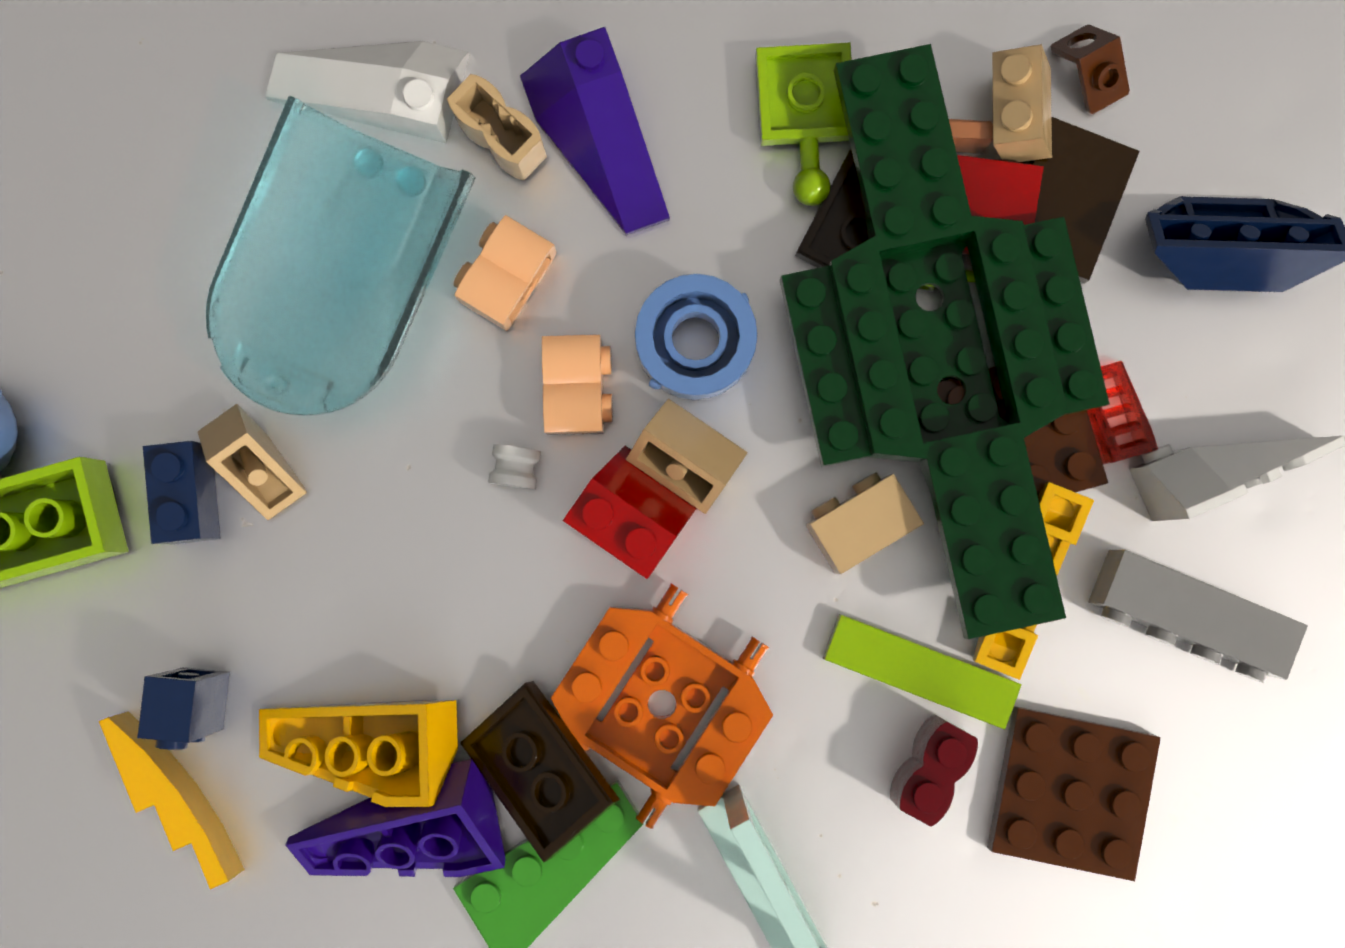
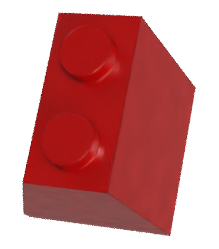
(629, 514)

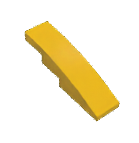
(158, 779)

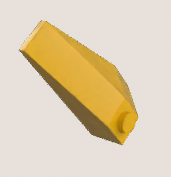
(376, 749)

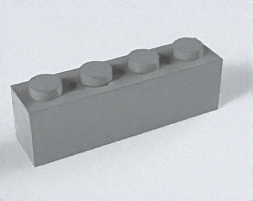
(1197, 614)

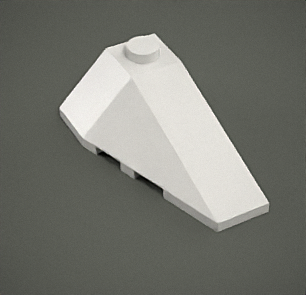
(377, 85)
(1205, 477)

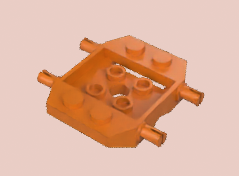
(650, 743)

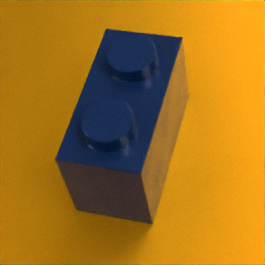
(180, 494)
(182, 706)

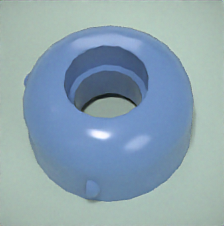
(705, 299)

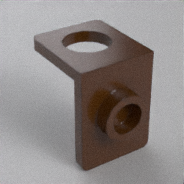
(1098, 64)

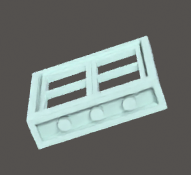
(759, 872)

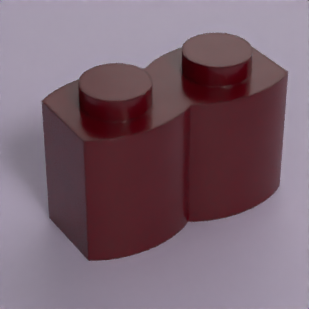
(927, 779)

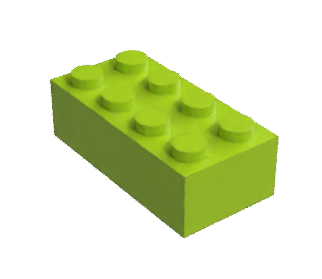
(57, 520)

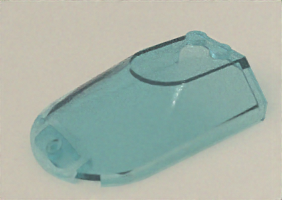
(328, 263)

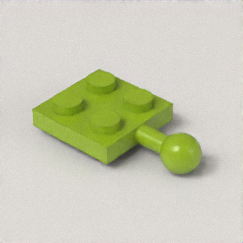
(802, 107)

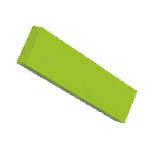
(922, 671)

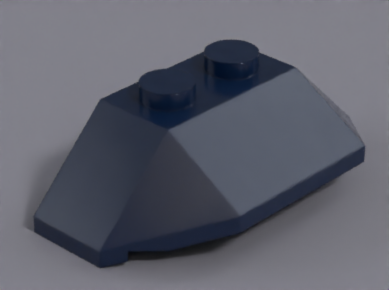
(1244, 243)

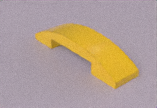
(1064, 518)

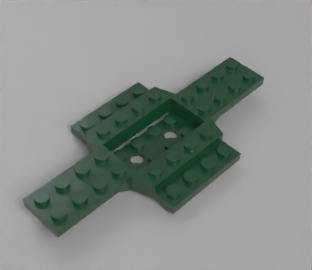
(878, 357)

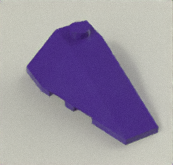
(591, 119)
(453, 835)

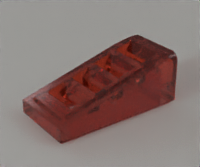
(1136, 419)

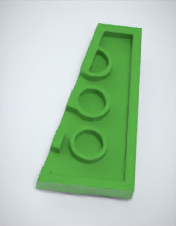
(526, 895)

